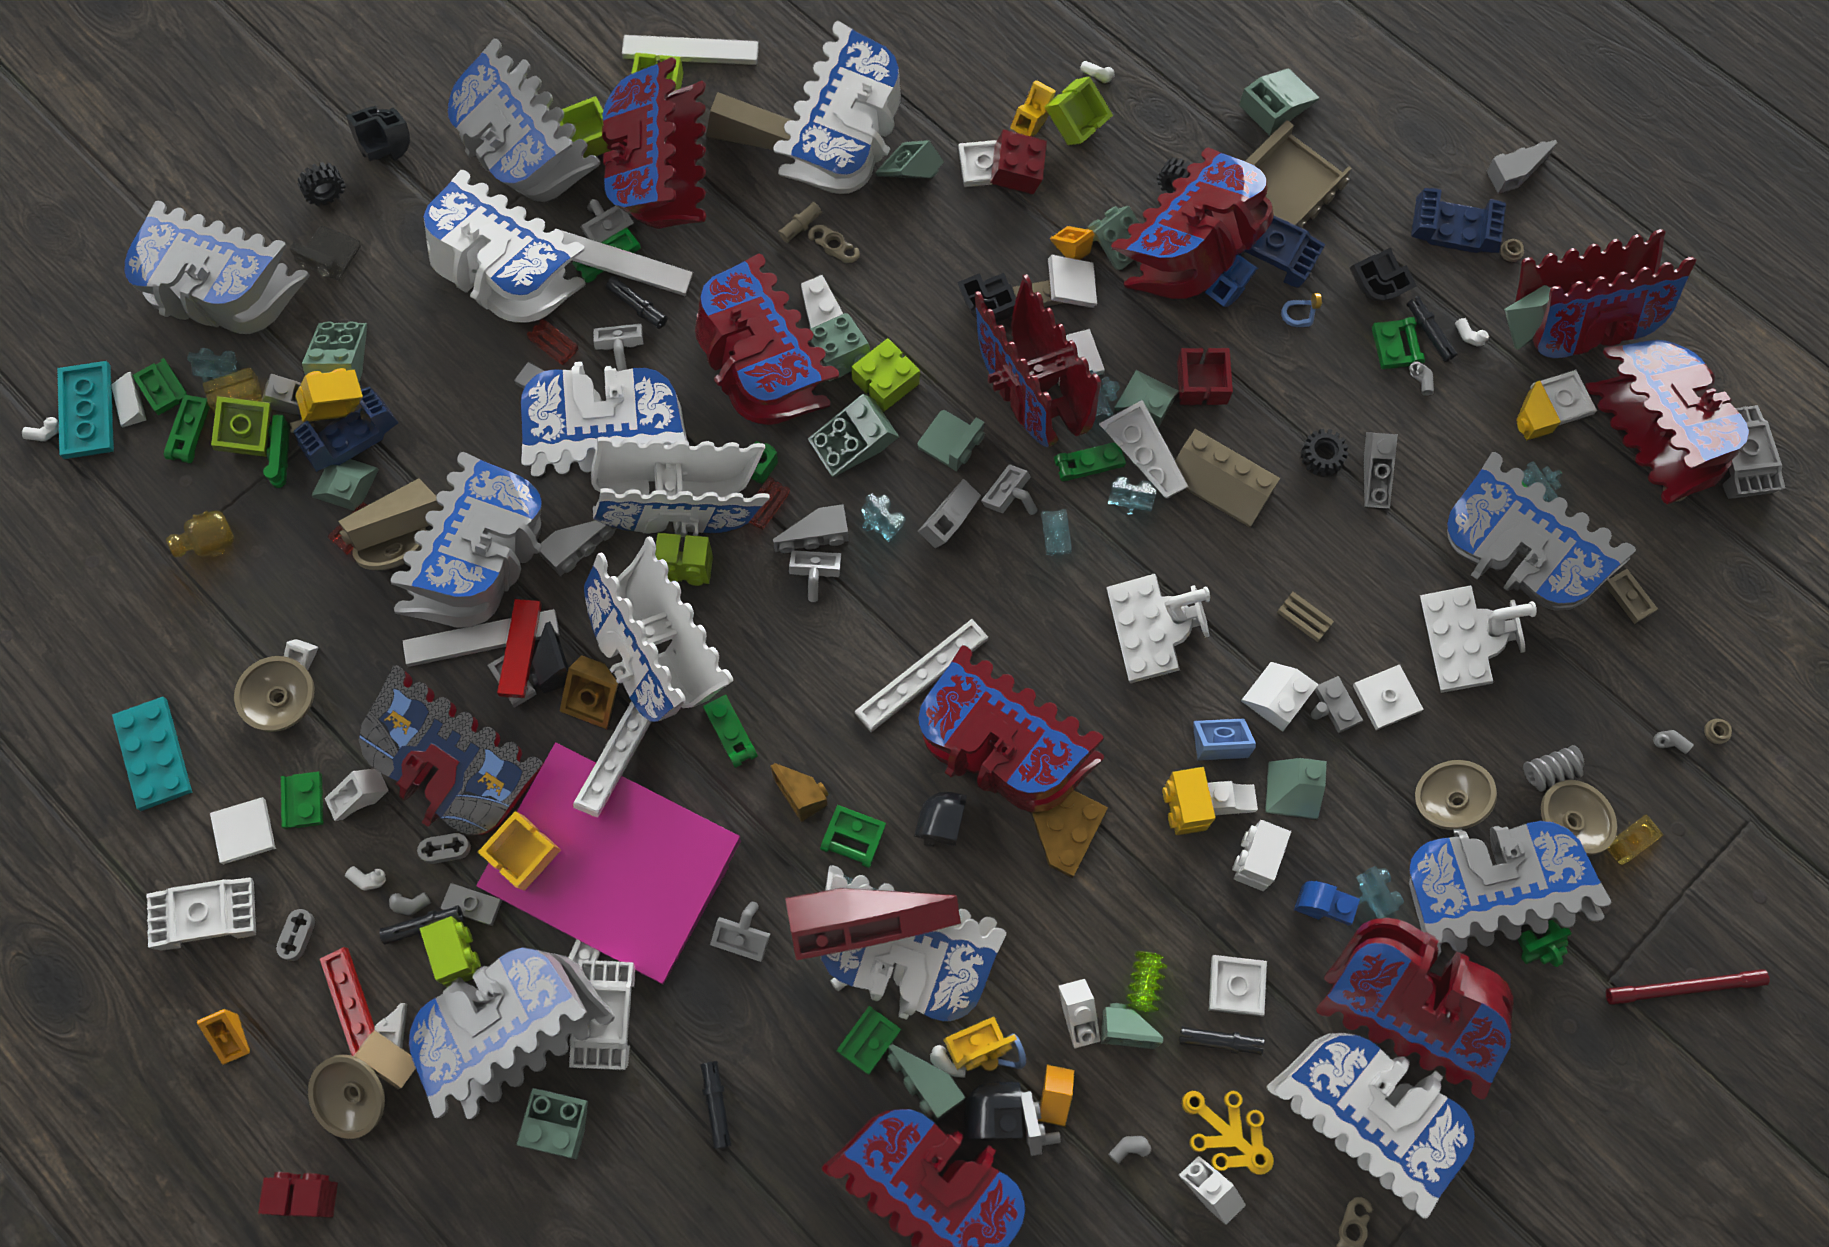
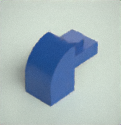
(1232, 283)
(1323, 899)

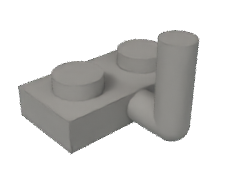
(606, 223)
(617, 338)
(1007, 488)
(814, 565)
(1336, 704)
(740, 936)
(1035, 1133)

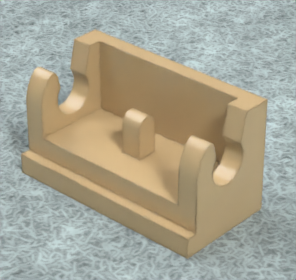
(386, 1059)

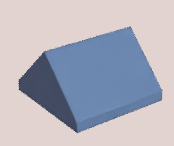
(1223, 739)

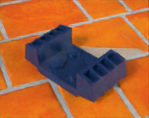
(1458, 225)
(1288, 249)
(348, 436)

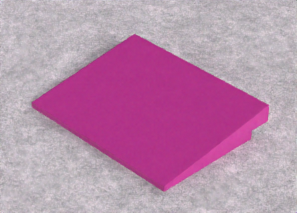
(622, 879)

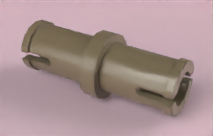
(800, 222)

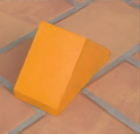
(1073, 242)
(225, 1035)
(1056, 1095)

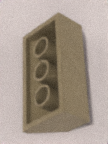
(1225, 478)

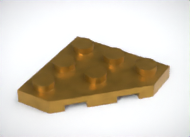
(1068, 831)

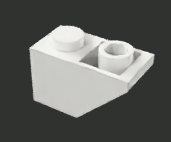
(1080, 1013)
(1213, 1190)

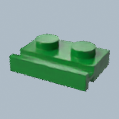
(160, 386)
(302, 800)
(868, 1040)

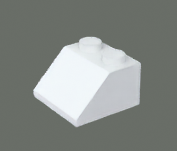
(1279, 694)

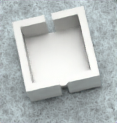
(1261, 855)

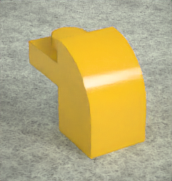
(1032, 114)

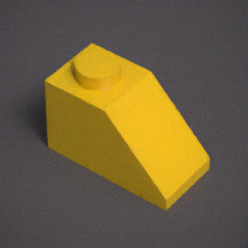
(1537, 414)

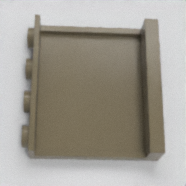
(1296, 176)

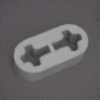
(444, 854)
(290, 932)

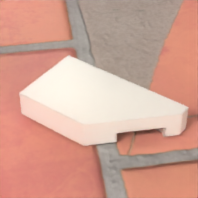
(393, 1025)

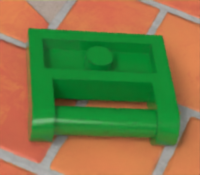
(1390, 344)
(856, 828)

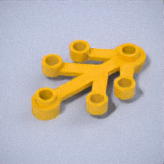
(1231, 1134)

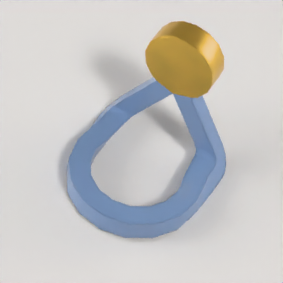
(1315, 303)
(990, 1065)

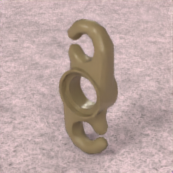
(829, 235)
(1351, 1218)

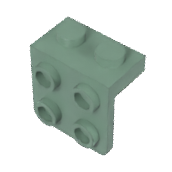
(1112, 228)
(842, 343)
(951, 439)

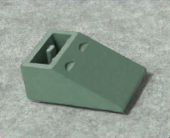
(1276, 99)
(336, 347)
(853, 435)
(931, 1084)

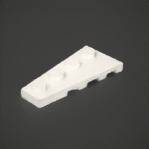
(819, 302)
(1141, 440)

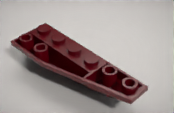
(864, 918)

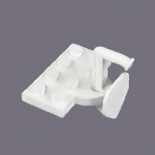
(1154, 624)
(1468, 636)

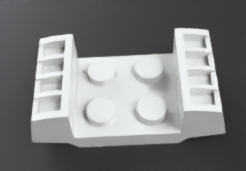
(201, 912)
(607, 1043)

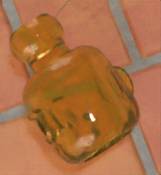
(204, 534)

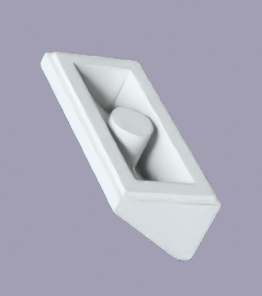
(128, 400)

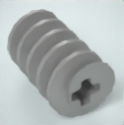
(1554, 768)

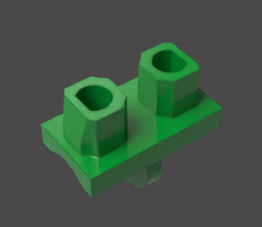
(1548, 948)

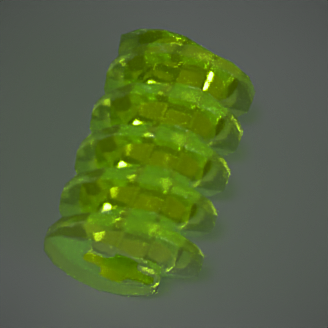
(1145, 981)

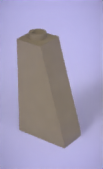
(745, 123)
(389, 516)

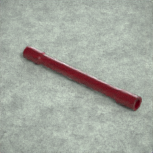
(1743, 979)

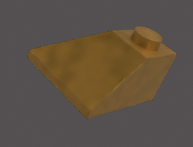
(589, 692)
(800, 790)

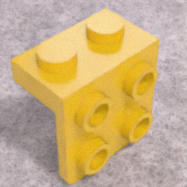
(974, 1044)

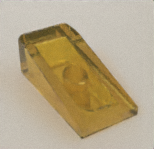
(1634, 840)

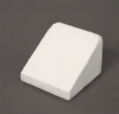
(301, 652)

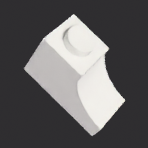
(355, 792)
(1232, 798)

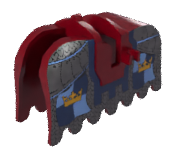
(474, 776)

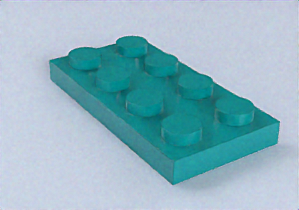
(85, 410)
(152, 753)

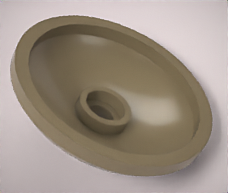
(388, 553)
(265, 682)
(1455, 783)
(1585, 809)
(338, 1103)

